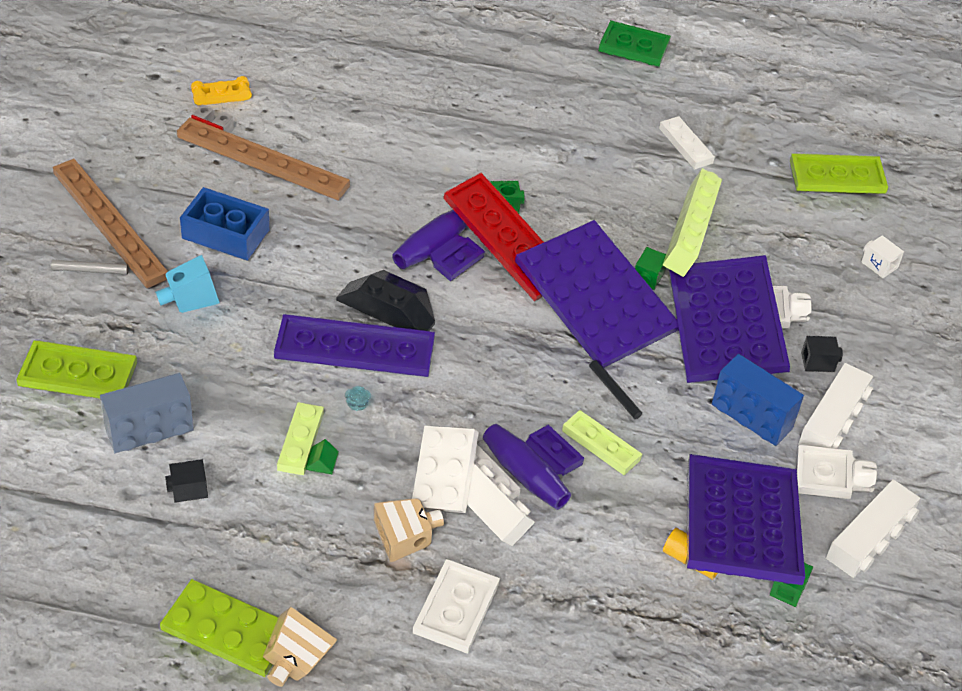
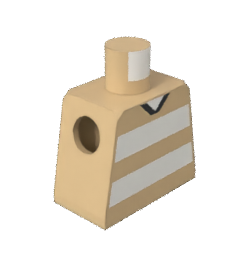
(405, 526)
(295, 647)

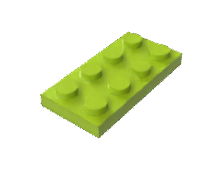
(838, 173)
(75, 369)
(221, 626)

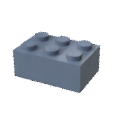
(147, 412)

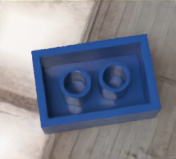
(225, 223)
(757, 399)

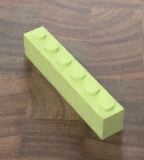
(692, 222)

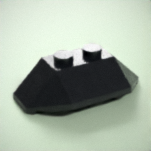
(390, 300)

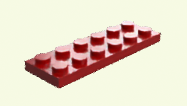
(495, 225)

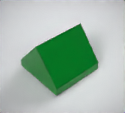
(322, 458)

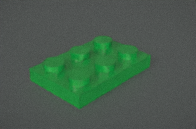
(634, 43)

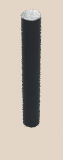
(615, 389)

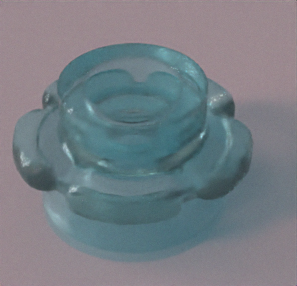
(357, 398)

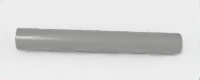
(89, 267)

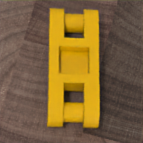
(221, 91)

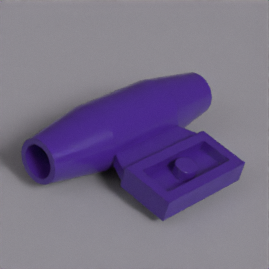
(442, 243)
(536, 461)

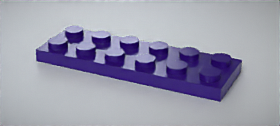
(354, 345)

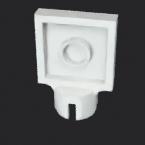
(792, 306)
(833, 472)

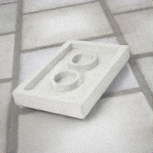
(445, 468)
(456, 606)

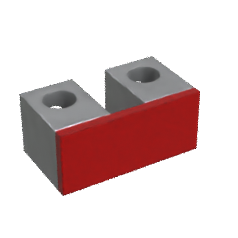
(208, 118)

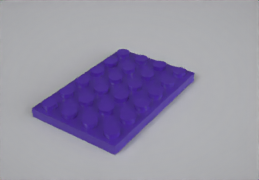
(597, 293)
(727, 312)
(744, 520)

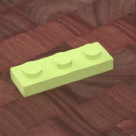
(300, 438)
(602, 442)

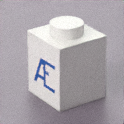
(882, 256)

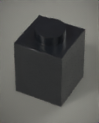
(821, 353)
(187, 481)

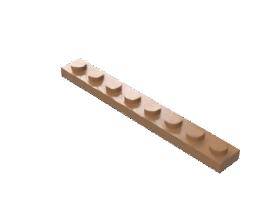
(263, 158)
(110, 223)

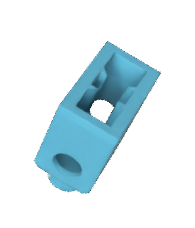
(189, 286)

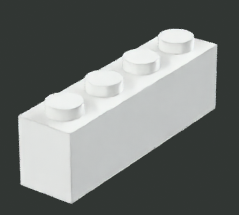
(837, 408)
(496, 507)
(873, 529)

